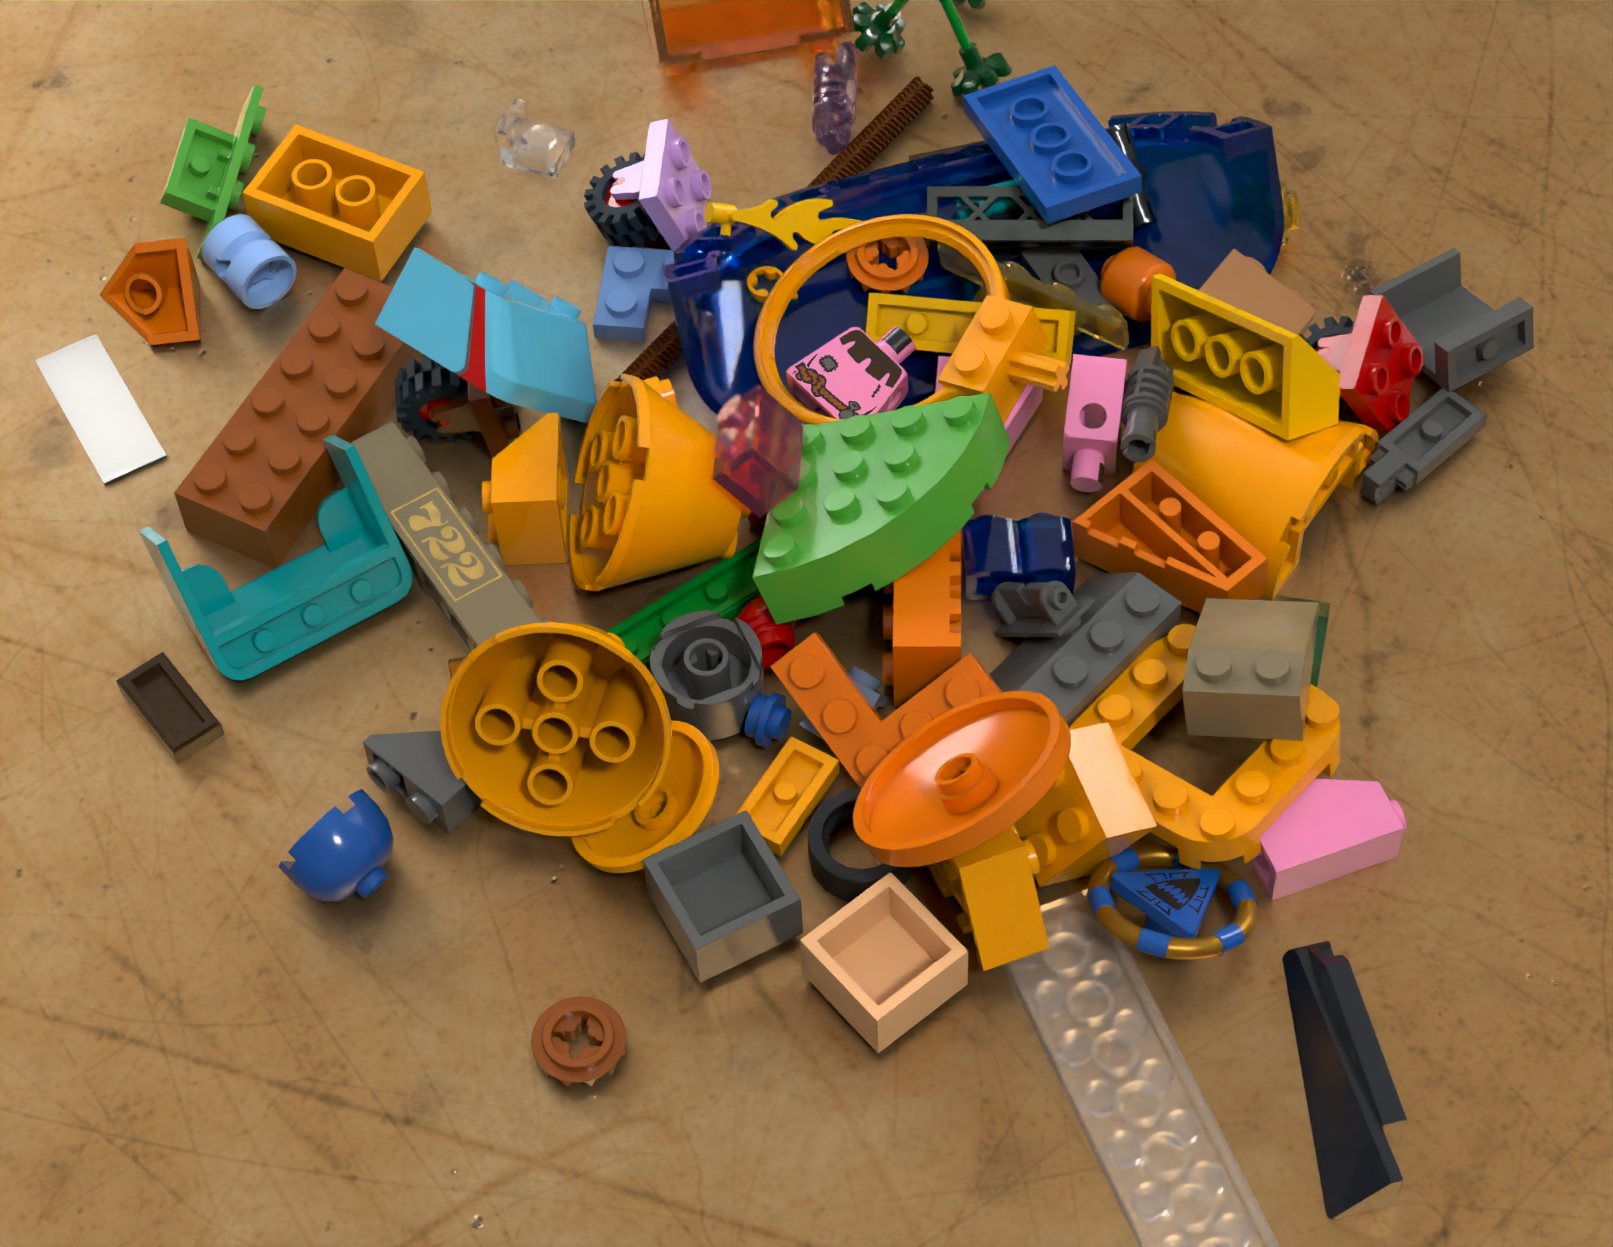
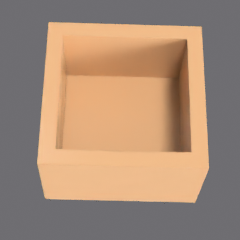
(884, 962)

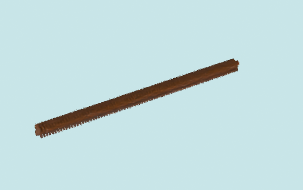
(848, 163)

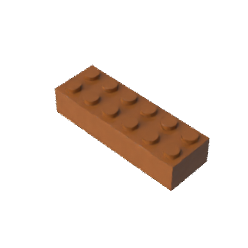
(270, 459)

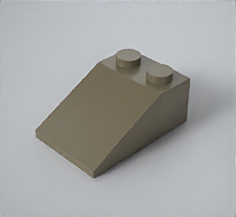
(1250, 669)

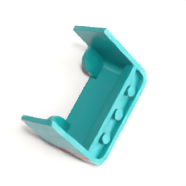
(304, 600)

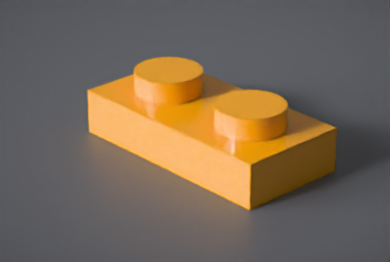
(789, 792)

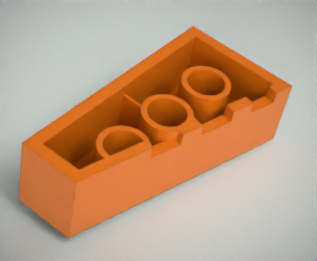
(923, 622)

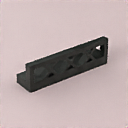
(1033, 233)

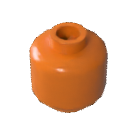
(1128, 281)

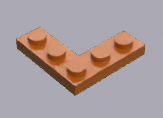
(848, 718)

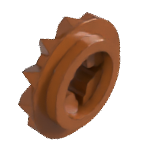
(565, 1022)

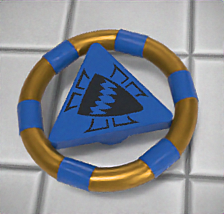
(1172, 903)

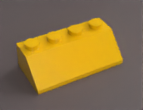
(1242, 362)

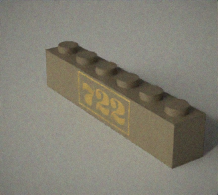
(442, 542)

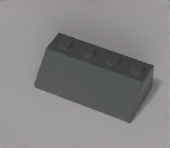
(1112, 634)

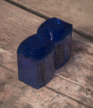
(1016, 552)

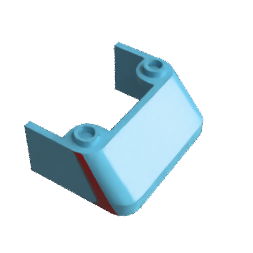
(494, 336)

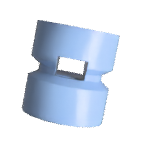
(249, 261)

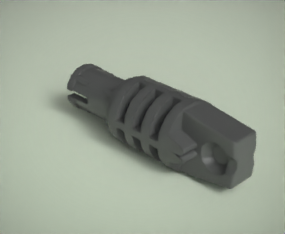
(1145, 404)

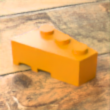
(997, 896)

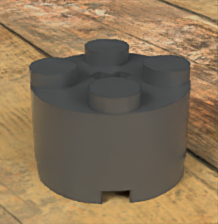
(709, 671)

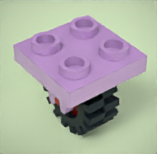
(651, 193)

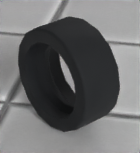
(833, 876)

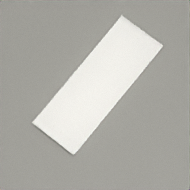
(100, 408)

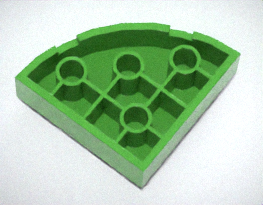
(876, 500)

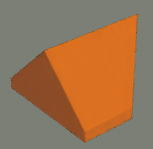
(158, 291)

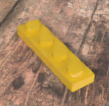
(941, 323)

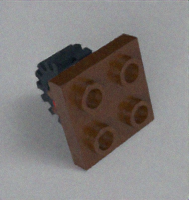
(445, 405)

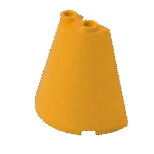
(1257, 479)

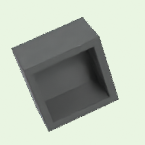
(723, 896)

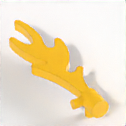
(797, 218)

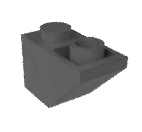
(420, 773)

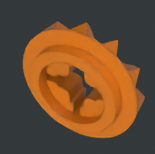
(910, 263)

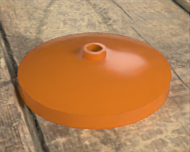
(962, 779)

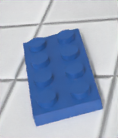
(1052, 144)

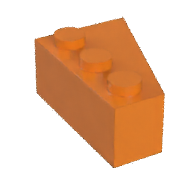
(1171, 539)

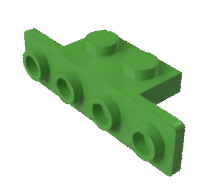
(208, 165)

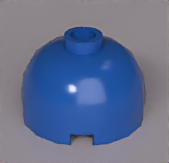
(342, 852)

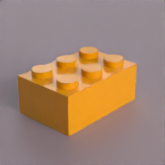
(338, 202)

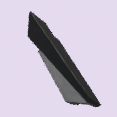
(1345, 1084)

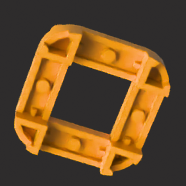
(1250, 800)

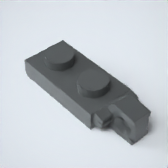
(1421, 444)

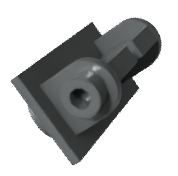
(1037, 609)

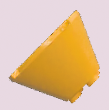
(646, 491)
(556, 728)

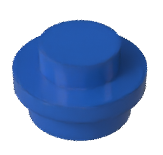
(767, 719)

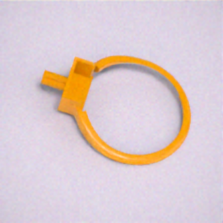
(995, 355)

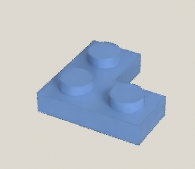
(626, 292)

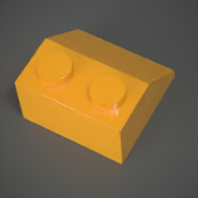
(530, 497)

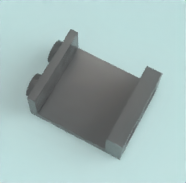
(1453, 326)

